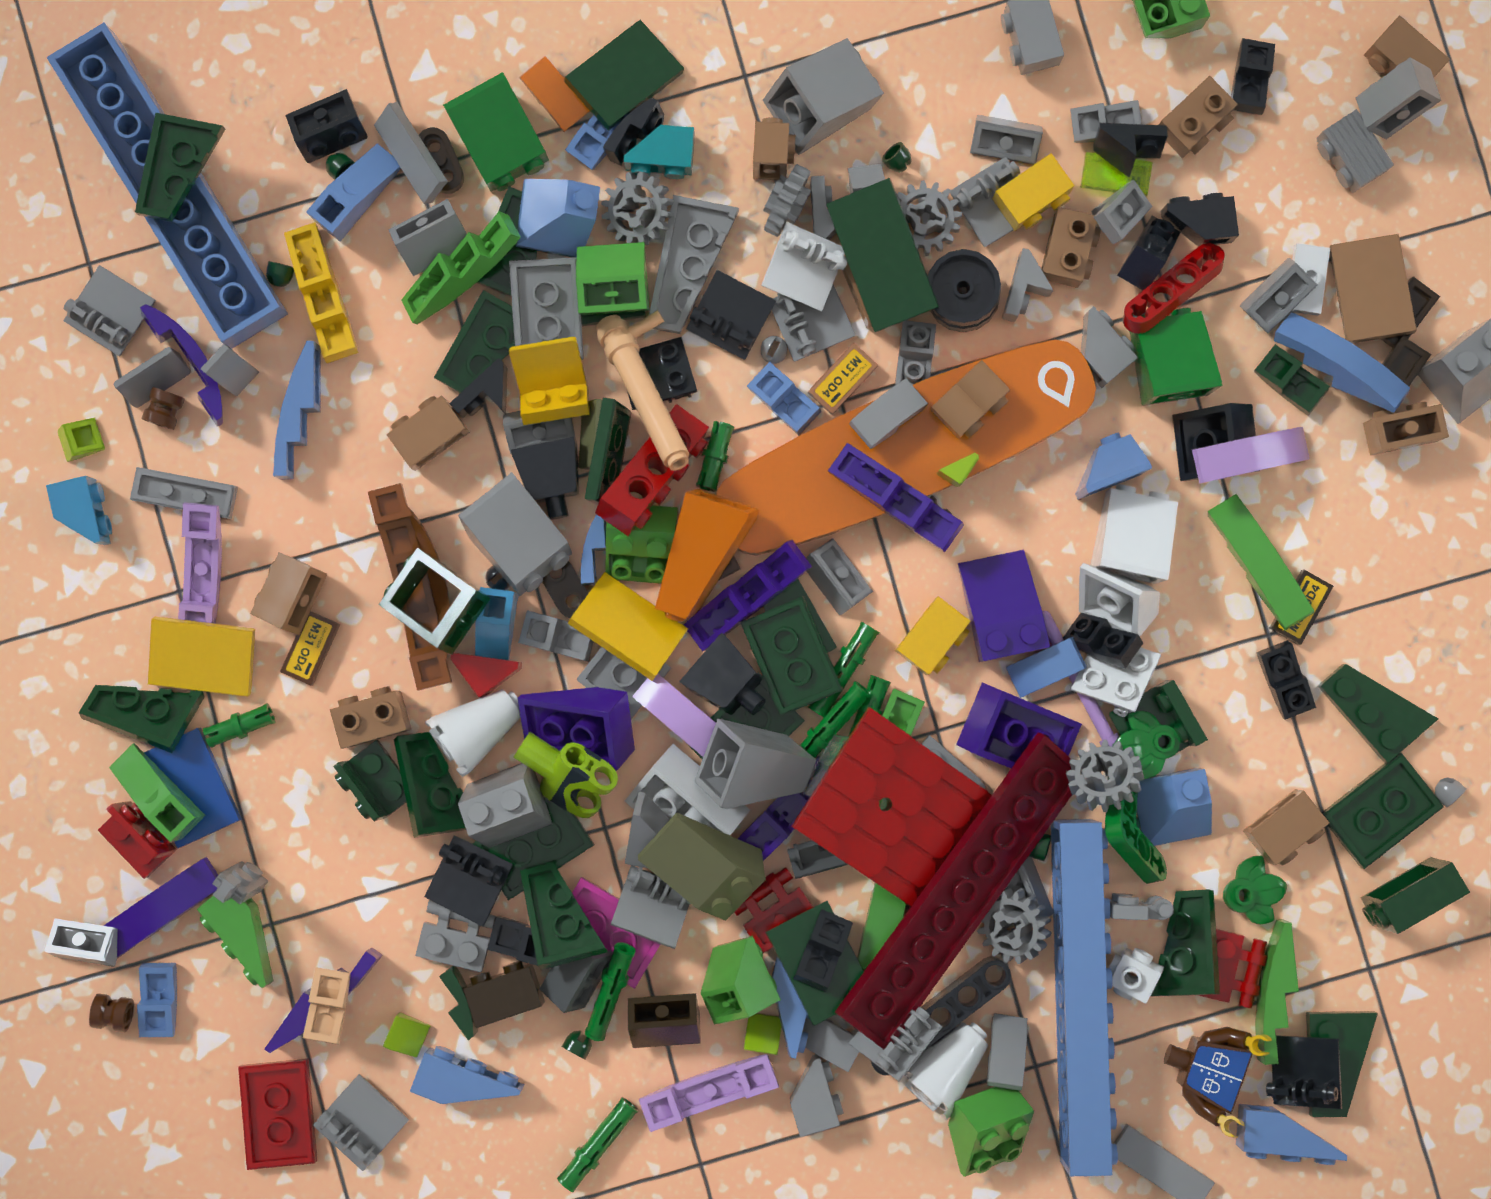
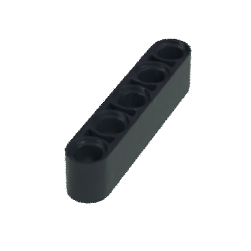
(958, 1010)

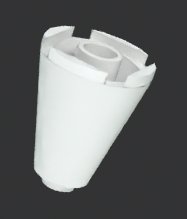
(474, 728)
(946, 1067)

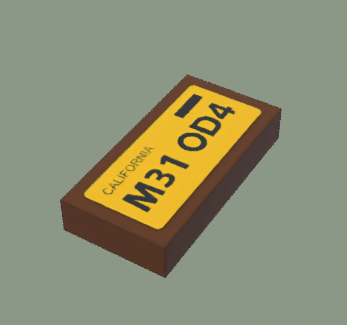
(310, 648)

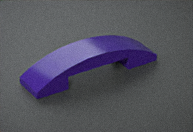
(165, 328)

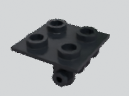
(730, 314)
(668, 369)
(468, 880)
(1306, 1073)

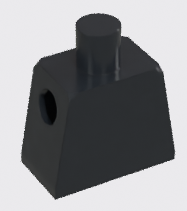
(550, 473)
(725, 678)

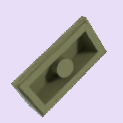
(588, 434)

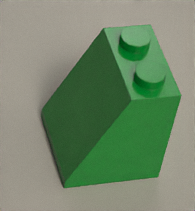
(497, 133)
(1175, 359)

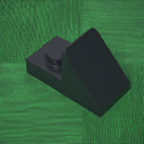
(1125, 142)
(491, 383)

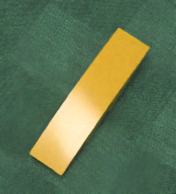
(320, 292)

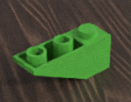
(156, 794)
(241, 935)

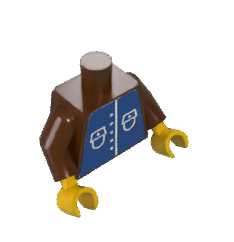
(1215, 1071)

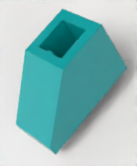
(663, 151)

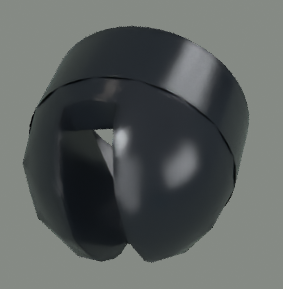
(501, 584)

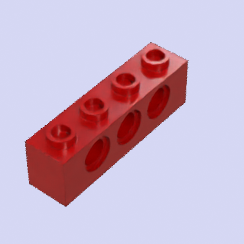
(617, 503)

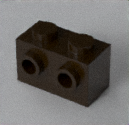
(503, 994)
(664, 1020)

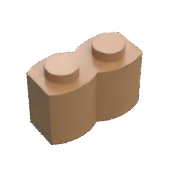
(970, 400)

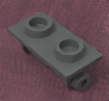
(811, 859)

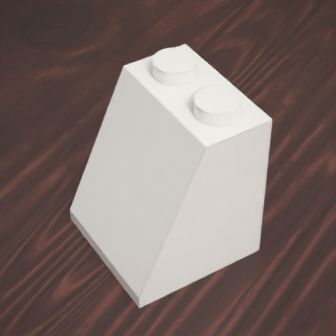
(1135, 534)

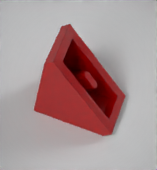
(484, 673)

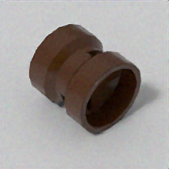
(161, 416)
(111, 1012)

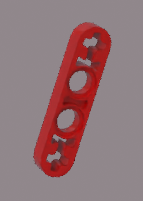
(1174, 288)

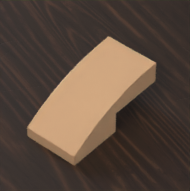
(327, 1005)

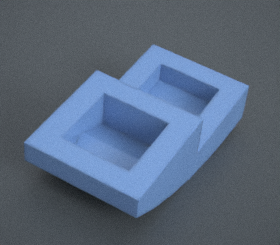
(589, 143)
(784, 398)
(594, 542)
(1046, 667)
(158, 1000)

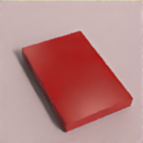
(277, 1114)

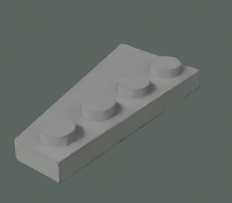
(688, 257)

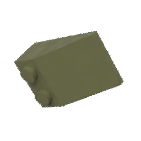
(704, 865)

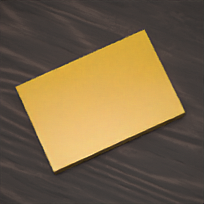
(627, 626)
(201, 656)

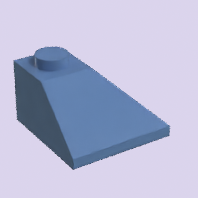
(556, 215)
(1112, 464)
(1175, 806)

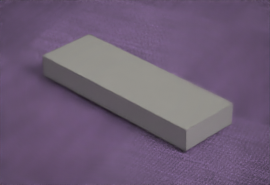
(410, 153)
(173, 490)
(1161, 1166)

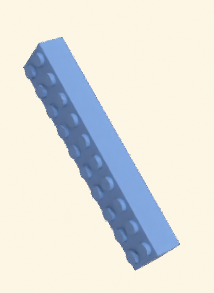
(201, 236)
(1082, 997)

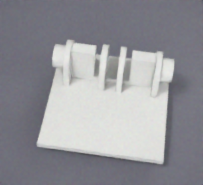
(804, 266)
(1116, 684)

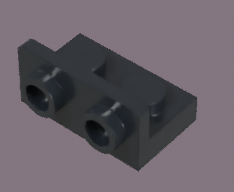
(326, 126)

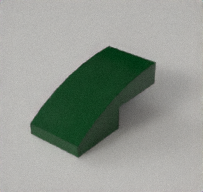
(1291, 380)
(461, 1012)

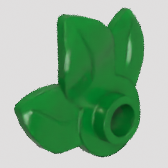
(1144, 741)
(1259, 891)

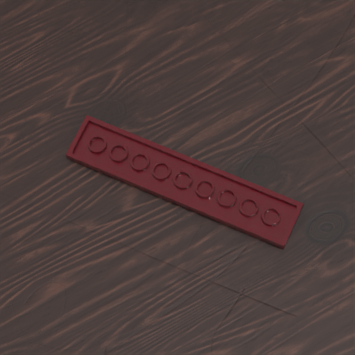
(960, 893)

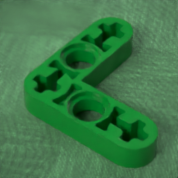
(1132, 843)

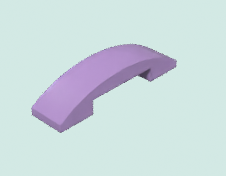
(1250, 454)
(201, 563)
(676, 712)
(708, 1090)

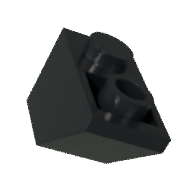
(1204, 220)
(1149, 253)

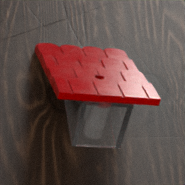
(921, 813)

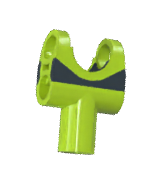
(567, 773)

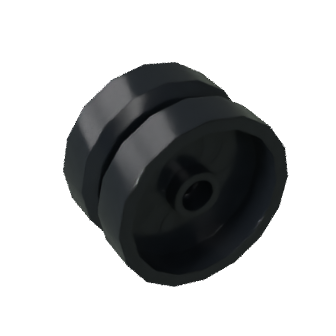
(983, 285)

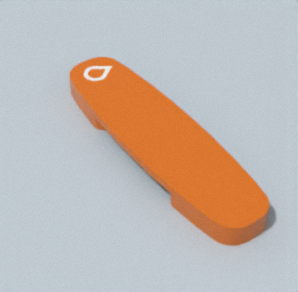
(805, 502)

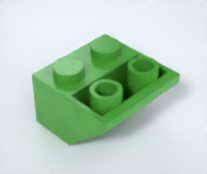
(1170, 17)
(612, 278)
(645, 551)
(737, 982)
(989, 1128)

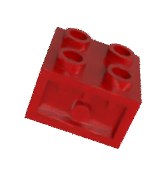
(136, 838)

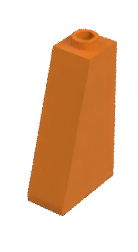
(701, 549)

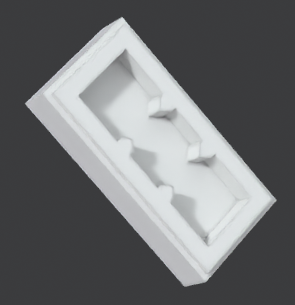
(1315, 263)

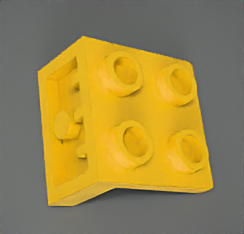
(550, 380)

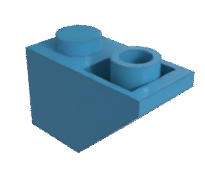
(80, 508)
(496, 624)

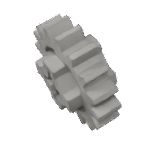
(627, 198)
(787, 200)
(938, 221)
(1092, 787)
(1018, 942)

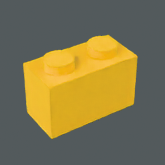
(1033, 193)
(933, 636)

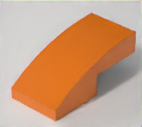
(554, 94)

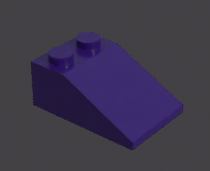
(1003, 606)
(583, 716)
(1004, 725)

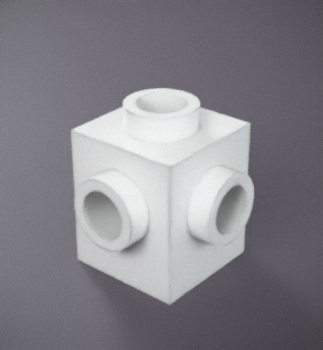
(1135, 986)

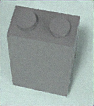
(823, 94)
(1462, 372)
(515, 535)
(752, 765)
(504, 806)

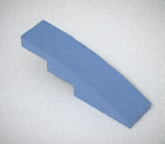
(1349, 365)
(301, 397)

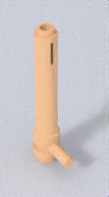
(623, 352)

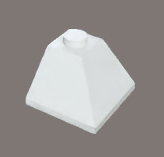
(1117, 598)

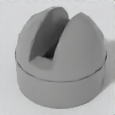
(780, 352)
(1448, 791)

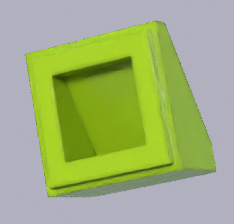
(80, 439)
(959, 470)
(763, 1034)
(406, 1035)

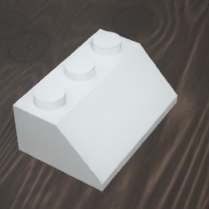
(674, 790)

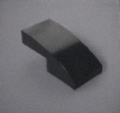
(1252, 75)
(513, 939)
(823, 950)

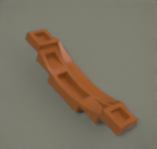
(430, 601)

